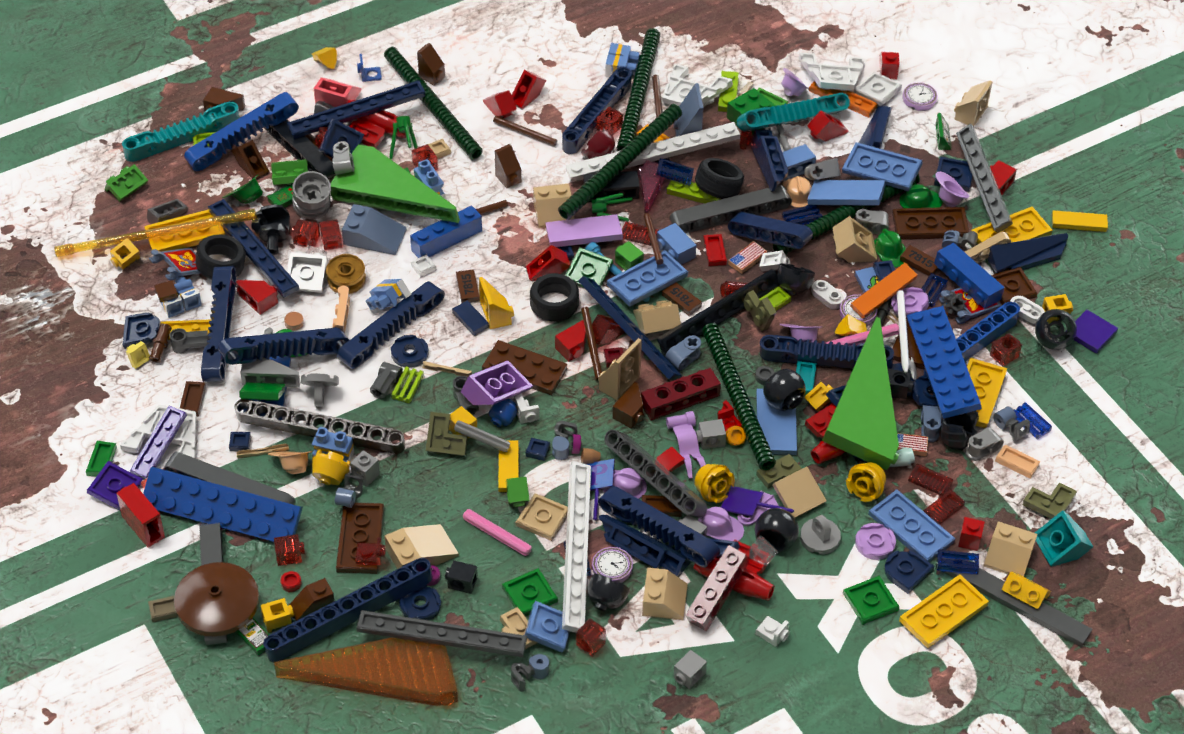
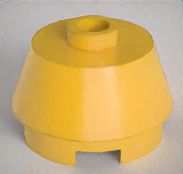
(329, 467)
(866, 481)
(714, 482)

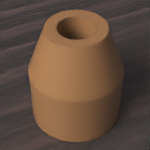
(590, 456)

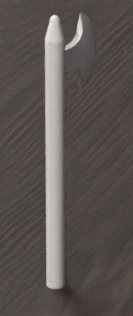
(905, 361)

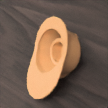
(799, 190)
(292, 461)

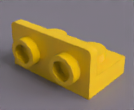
(1025, 590)

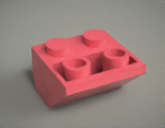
(334, 92)

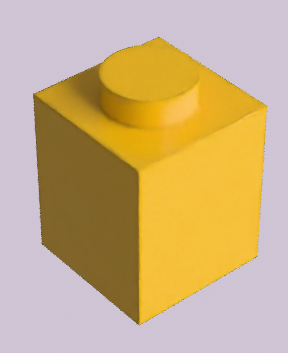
(464, 416)

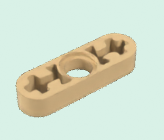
(981, 251)

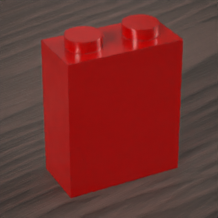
(140, 515)

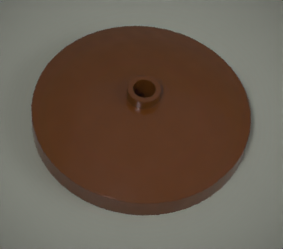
(216, 599)

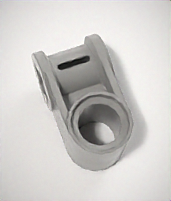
(342, 158)
(824, 169)
(873, 220)
(983, 444)

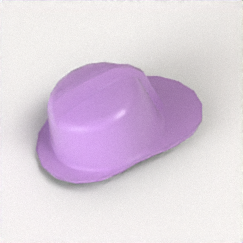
(792, 84)
(950, 190)
(802, 332)
(629, 481)
(722, 525)

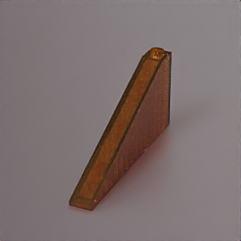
(381, 668)

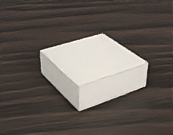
(423, 265)

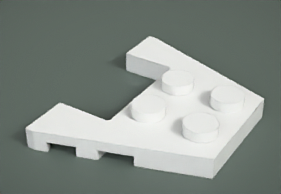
(833, 76)
(678, 87)
(185, 436)

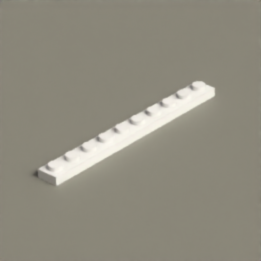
(660, 149)
(576, 547)

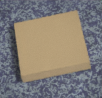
(799, 492)
(542, 517)

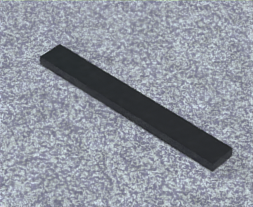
(718, 311)

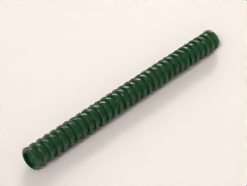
(639, 88)
(434, 104)
(620, 161)
(828, 221)
(739, 397)

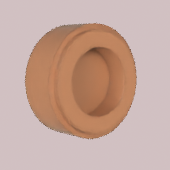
(294, 320)

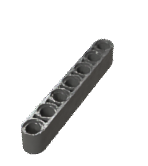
(724, 210)
(201, 470)
(661, 477)
(211, 552)

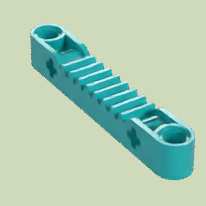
(792, 112)
(138, 146)

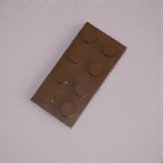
(538, 369)

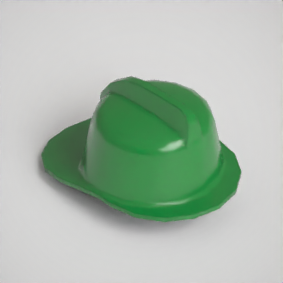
(247, 193)
(920, 197)
(889, 247)

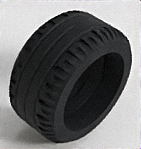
(719, 178)
(220, 245)
(554, 310)

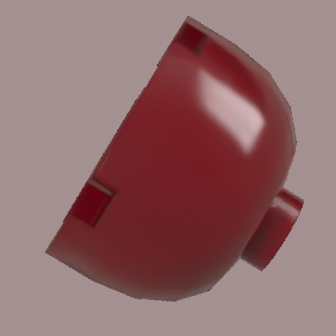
(599, 145)

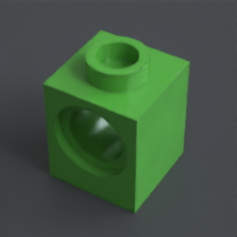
(628, 256)
(517, 491)

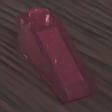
(649, 184)

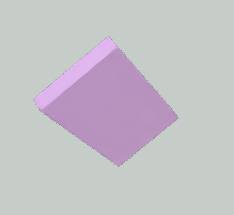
(584, 230)

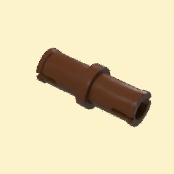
(160, 343)

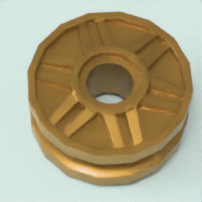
(346, 271)

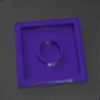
(1093, 331)
(110, 481)

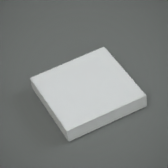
(878, 88)

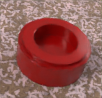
(290, 581)

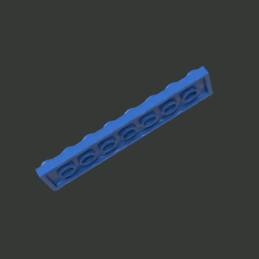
(943, 362)
(221, 504)

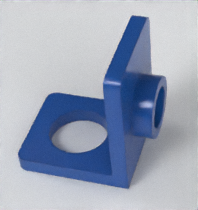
(364, 71)

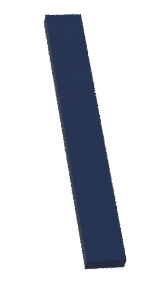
(357, 109)
(256, 251)
(630, 328)

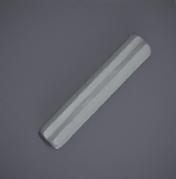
(482, 436)

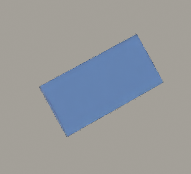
(880, 164)
(846, 192)
(646, 279)
(777, 426)
(911, 525)

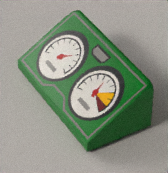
(942, 133)

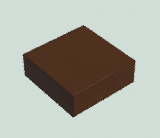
(166, 291)

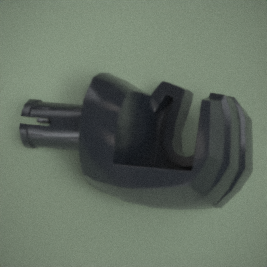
(272, 225)
(958, 429)

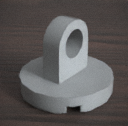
(320, 381)
(820, 535)

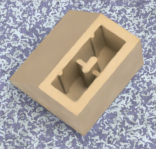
(658, 317)

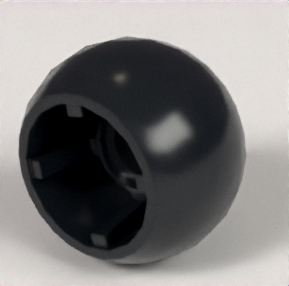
(1043, 332)
(784, 390)
(778, 528)

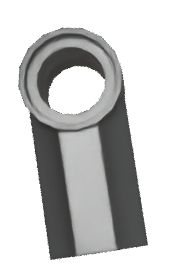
(183, 340)
(387, 376)
(458, 384)

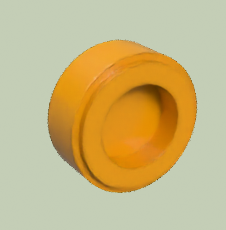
(735, 435)

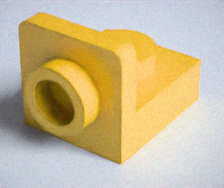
(817, 396)

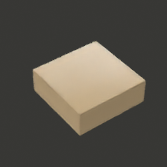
(440, 148)

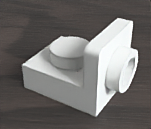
(772, 260)
(524, 412)
(773, 631)

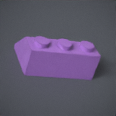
(495, 384)

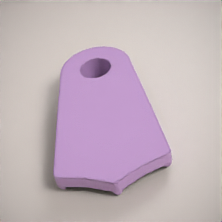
(766, 498)

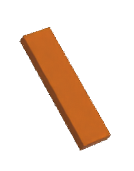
(857, 103)
(883, 290)

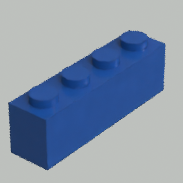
(446, 233)
(969, 275)

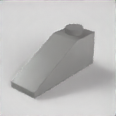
(269, 372)

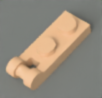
(342, 308)

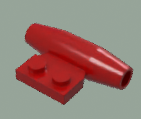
(375, 126)
(818, 425)
(749, 582)

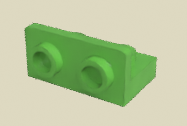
(287, 171)
(126, 182)

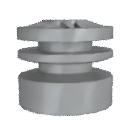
(311, 195)

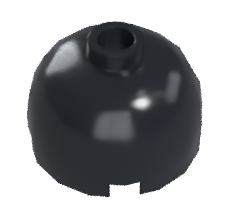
(794, 278)
(606, 593)

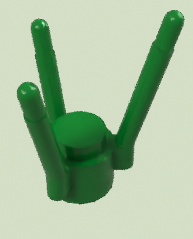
(404, 126)
(600, 205)

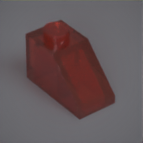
(606, 329)

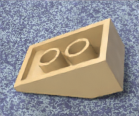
(622, 372)
(420, 542)

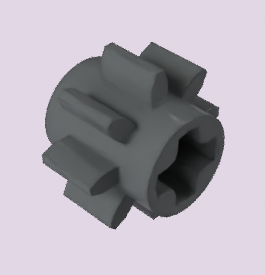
(959, 305)

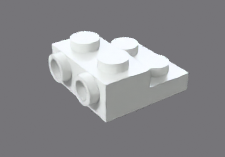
(308, 270)

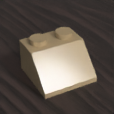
(973, 103)
(547, 200)
(854, 241)
(1010, 549)
(664, 595)

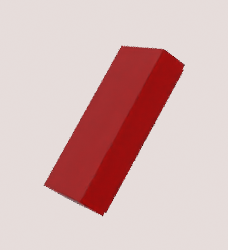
(715, 250)

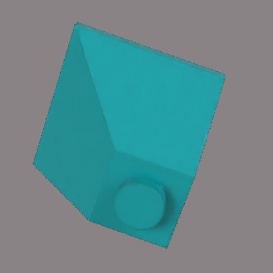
(1062, 540)

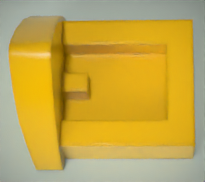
(326, 56)
(850, 326)

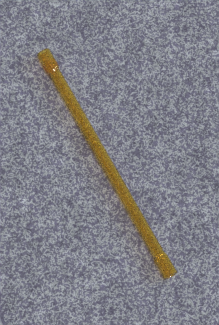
(240, 216)

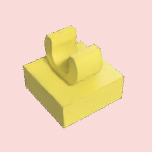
(137, 354)

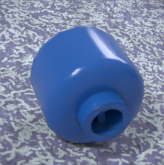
(503, 412)

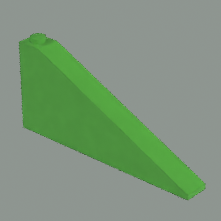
(387, 186)
(865, 412)

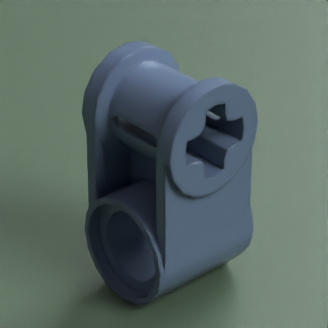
(684, 352)
(931, 422)

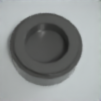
(763, 374)

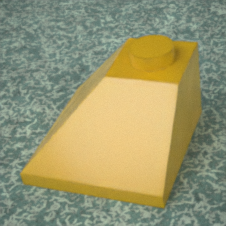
(494, 305)

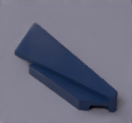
(876, 128)
(769, 157)
(1027, 252)
(643, 546)

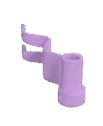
(687, 438)

